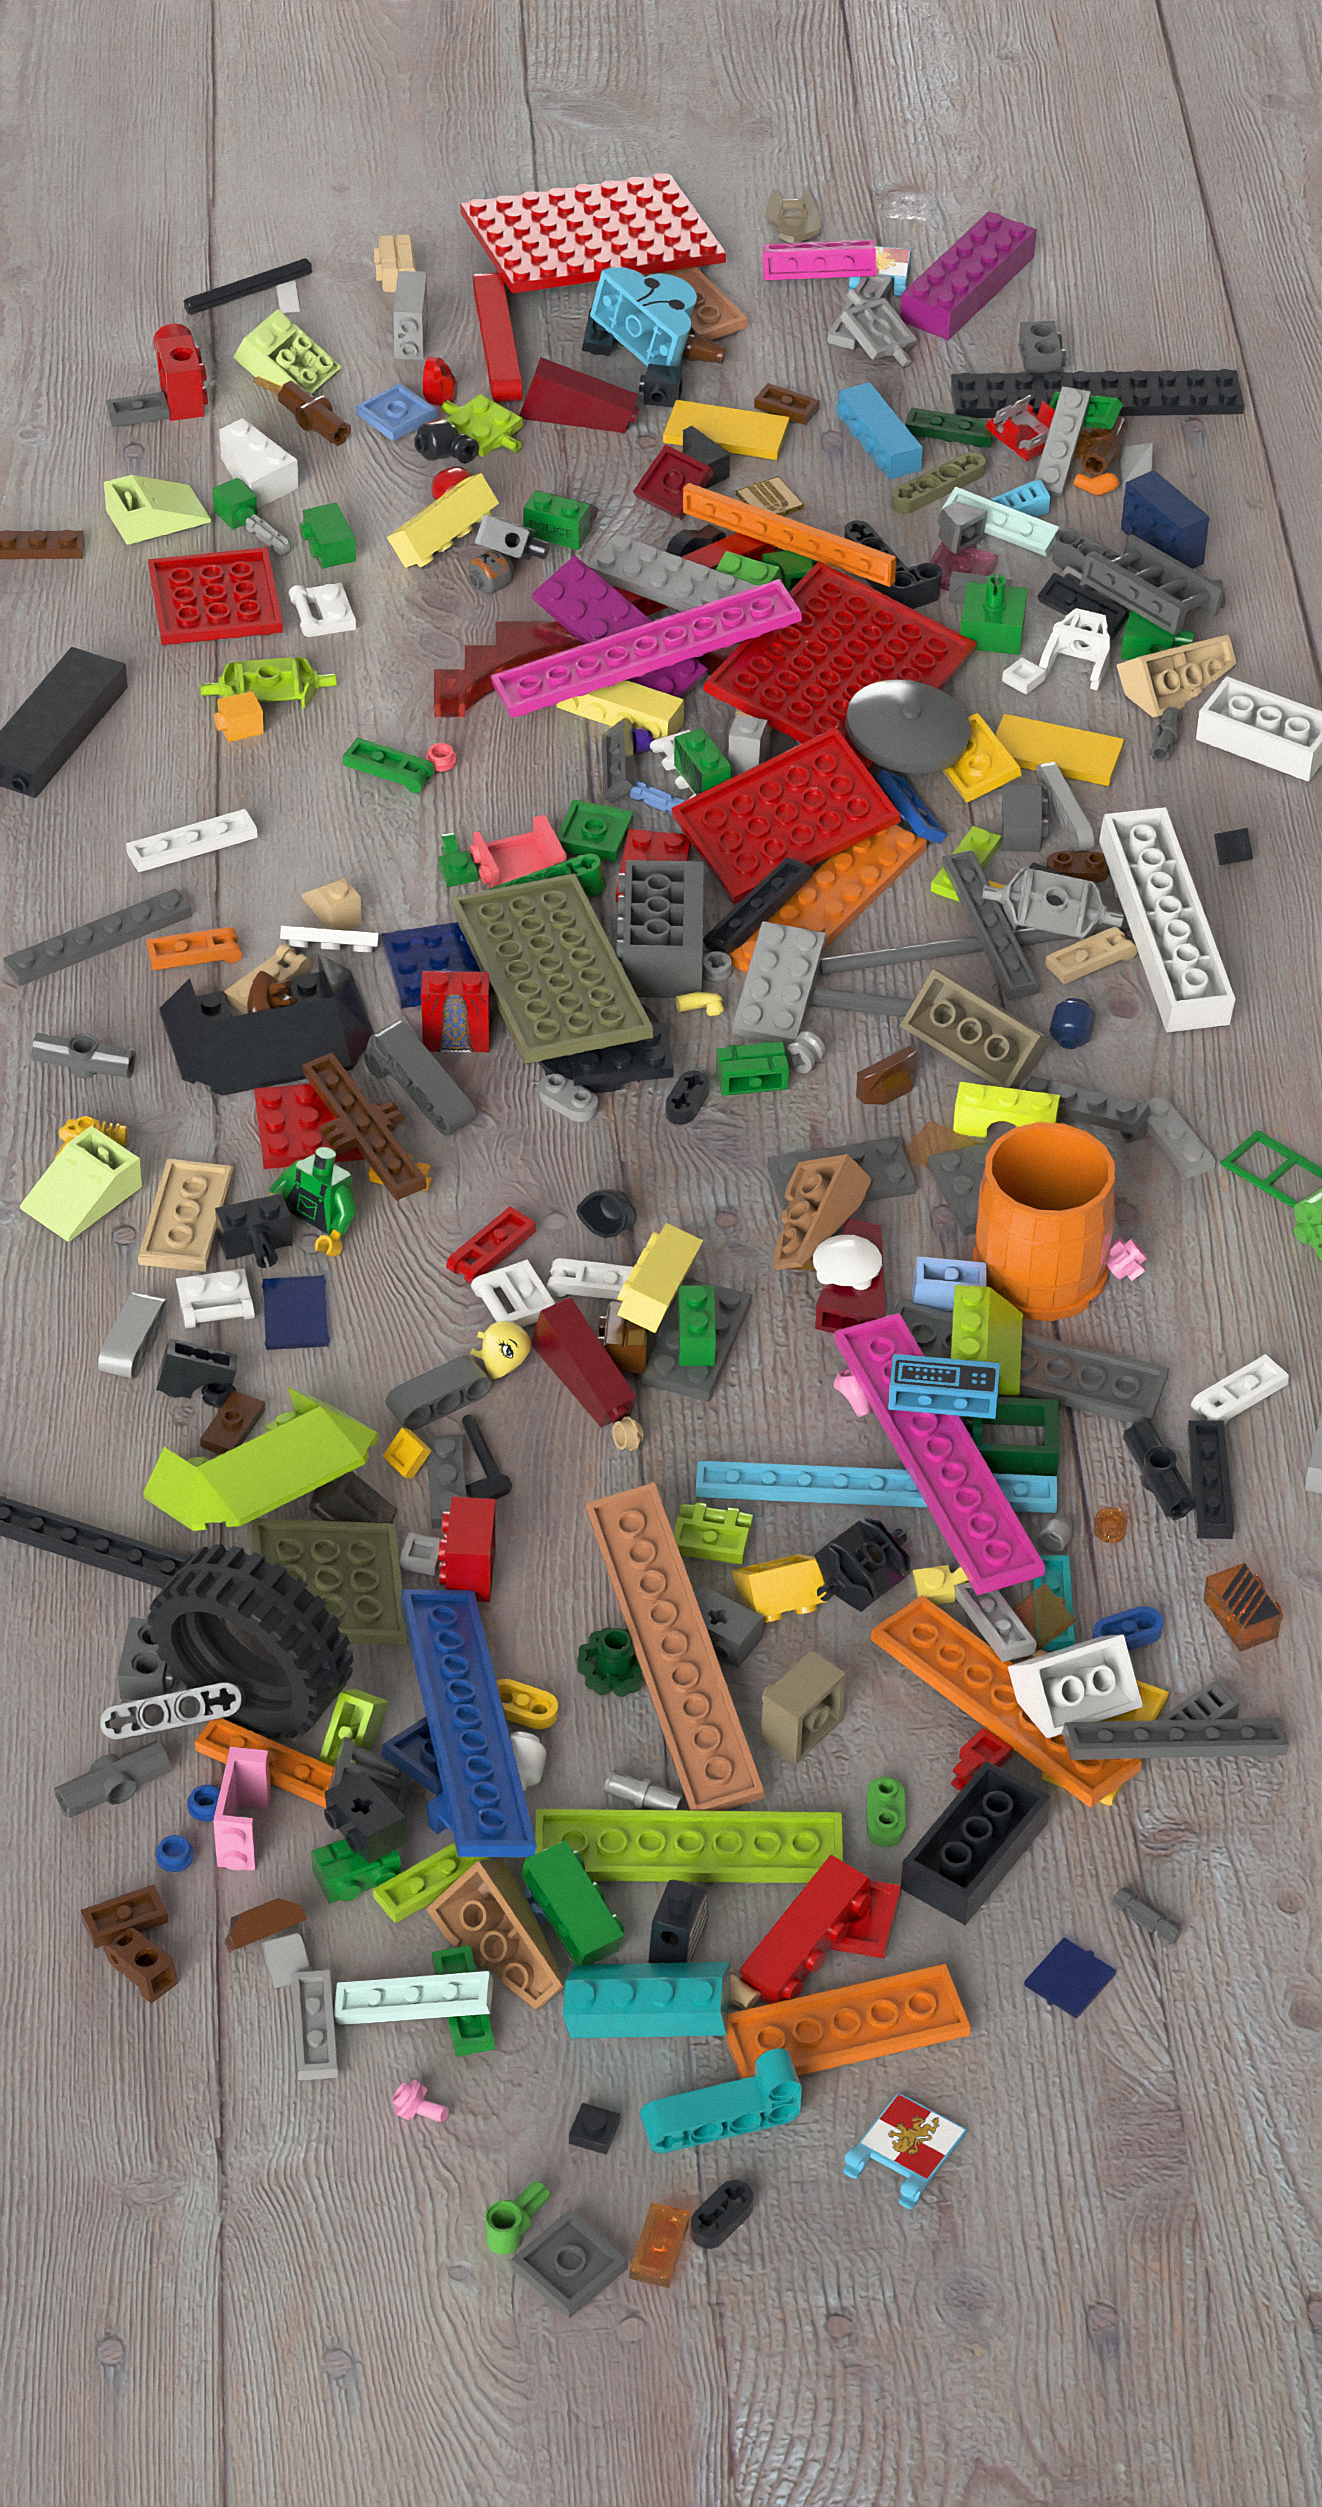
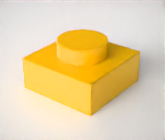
(407, 1453)

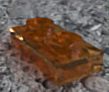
(660, 2245)

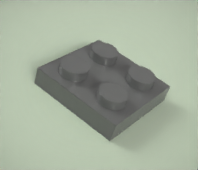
(569, 2263)

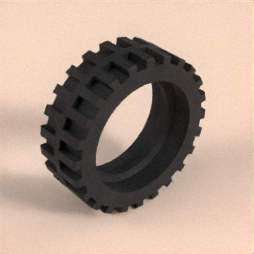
(276, 1613)

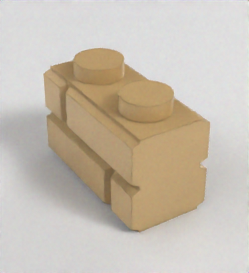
(393, 256)

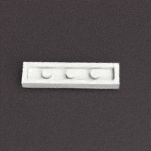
(191, 840)

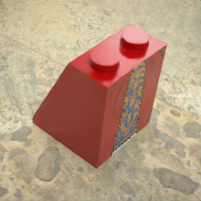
(455, 1011)

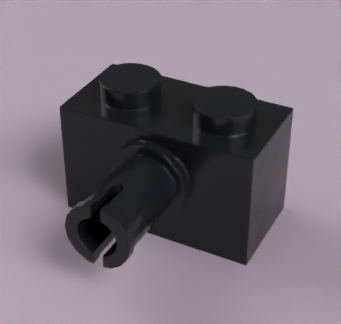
(254, 1228)

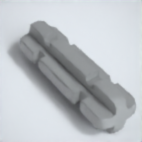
(268, 534)

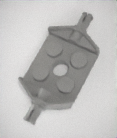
(1027, 905)

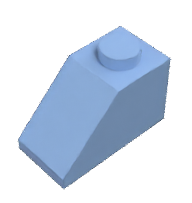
(936, 1280)

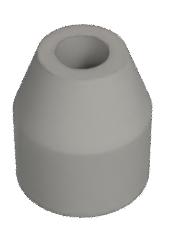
(1055, 1534)

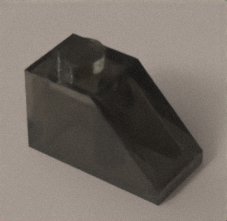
(351, 1500)

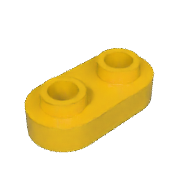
(527, 1703)

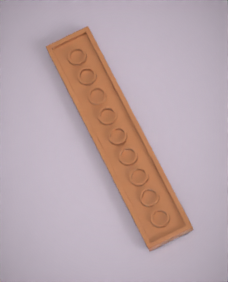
(674, 1651)

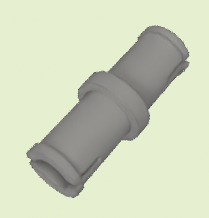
(642, 1792)

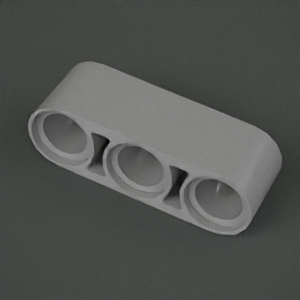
(133, 1335)

